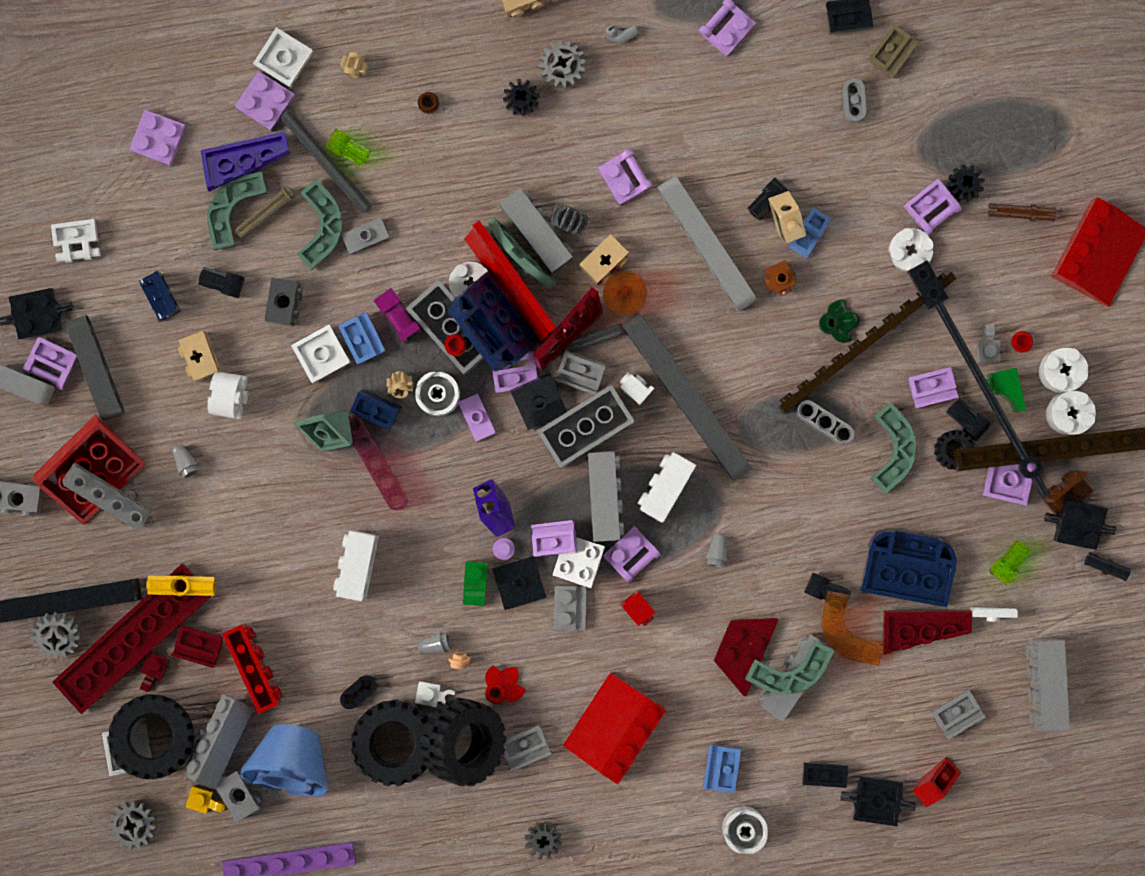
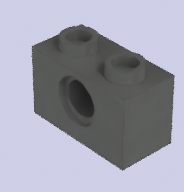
(278, 289)

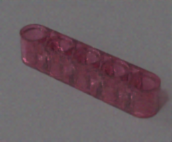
(384, 470)

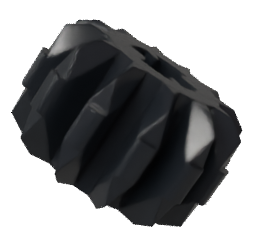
(523, 90)
(962, 175)

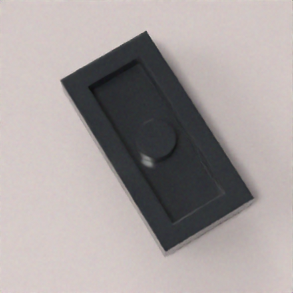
(825, 774)

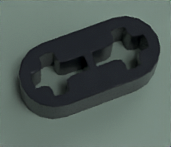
(355, 688)

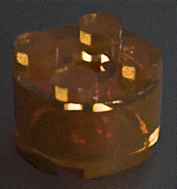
(615, 302)

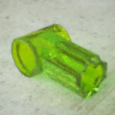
(343, 145)
(1007, 566)

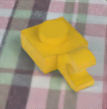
(202, 799)

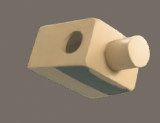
(790, 222)

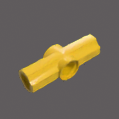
(168, 585)

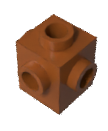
(780, 270)

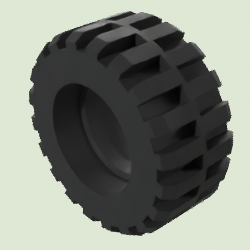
(137, 709)
(441, 737)
(363, 743)

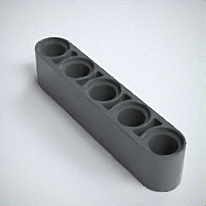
(94, 368)

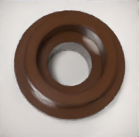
(428, 96)

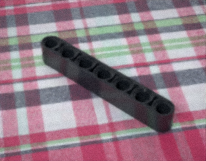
(70, 600)

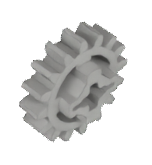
(554, 67)
(53, 637)
(134, 833)

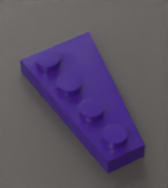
(238, 159)

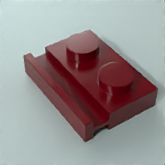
(197, 646)

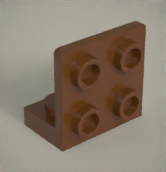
(1071, 487)

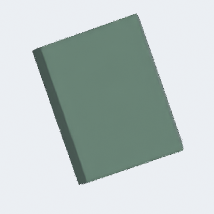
(327, 430)

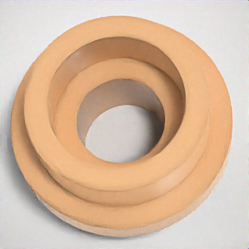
(459, 660)

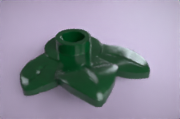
(841, 319)

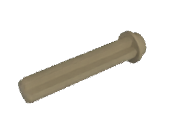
(265, 212)

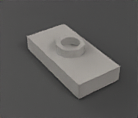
(365, 236)

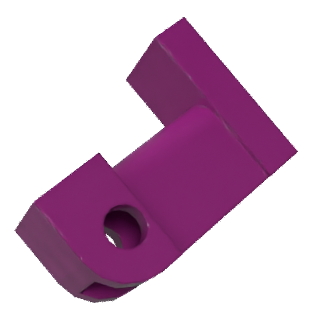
(396, 313)

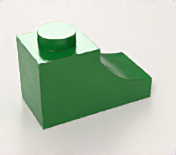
(1008, 386)
(475, 583)

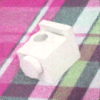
(635, 388)

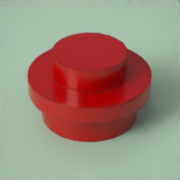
(1021, 341)
(455, 345)

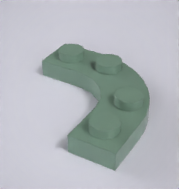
(224, 202)
(330, 225)
(527, 264)
(903, 448)
(795, 680)

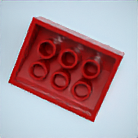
(1100, 251)
(96, 450)
(614, 728)

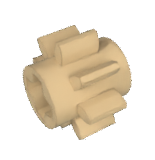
(354, 65)
(399, 384)

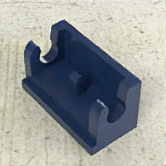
(159, 296)
(375, 409)

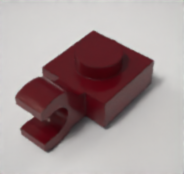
(154, 668)

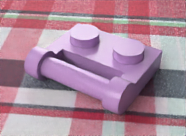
(732, 32)
(619, 182)
(927, 201)
(53, 356)
(511, 378)
(626, 549)

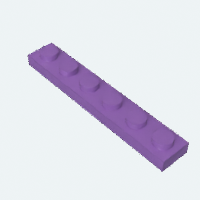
(292, 861)

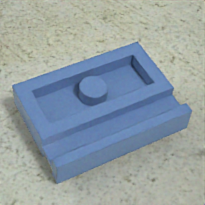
(362, 338)
(722, 768)

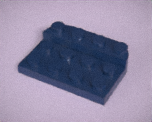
(492, 323)
(909, 567)

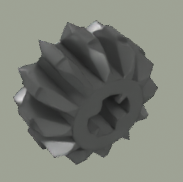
(569, 219)
(537, 834)

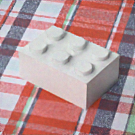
(666, 486)
(356, 565)

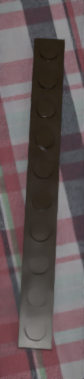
(858, 347)
(1051, 449)

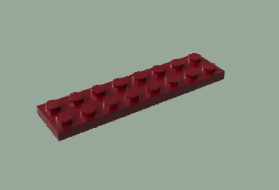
(126, 644)

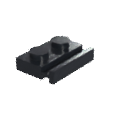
(848, 15)

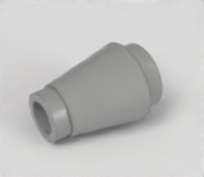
(185, 462)
(717, 552)
(435, 644)

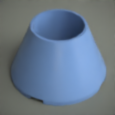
(289, 761)

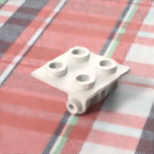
(581, 565)

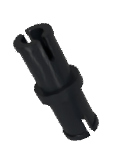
(1107, 566)

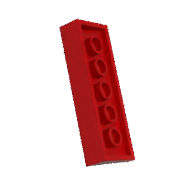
(509, 281)

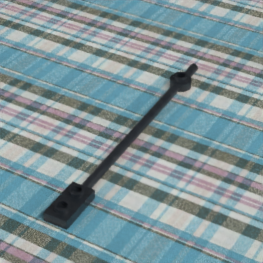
(934, 295)

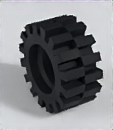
(944, 440)

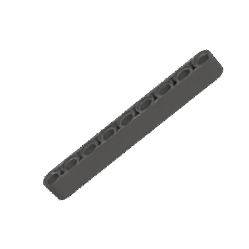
(686, 396)

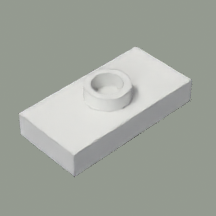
(994, 614)

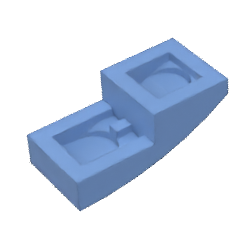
(814, 226)

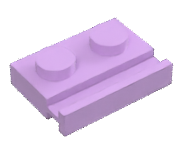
(933, 387)
(554, 538)

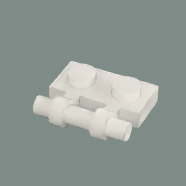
(75, 233)

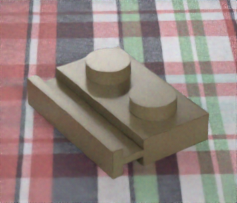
(893, 50)

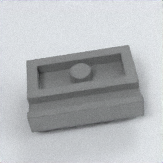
(580, 372)
(570, 608)
(958, 714)
(526, 748)

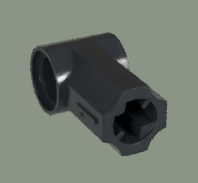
(760, 206)
(227, 283)
(972, 423)
(820, 585)

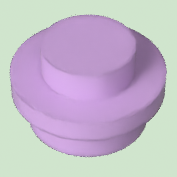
(503, 548)

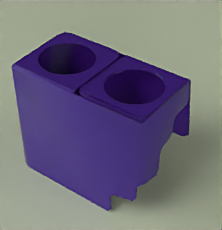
(501, 518)

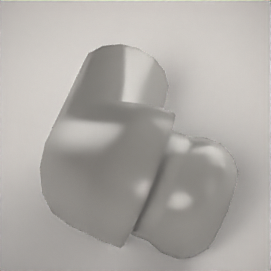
(619, 36)

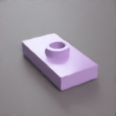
(476, 417)

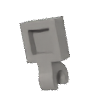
(988, 349)

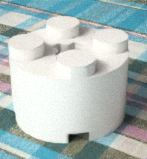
(1075, 373)
(439, 381)
(227, 395)
(1083, 411)
(743, 842)

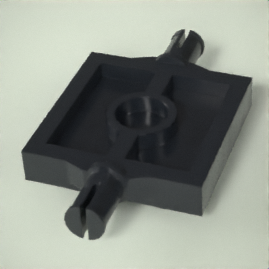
(35, 313)
(1080, 524)
(877, 801)

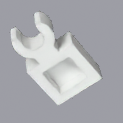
(430, 694)

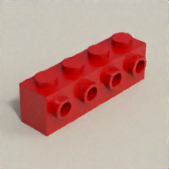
(252, 668)

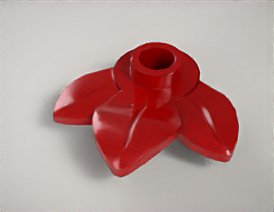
(505, 682)

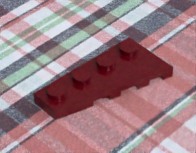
(574, 324)
(916, 627)

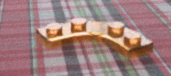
(841, 638)

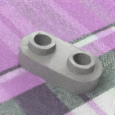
(854, 101)

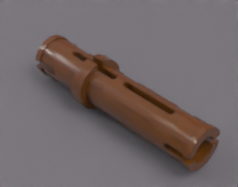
(1023, 212)

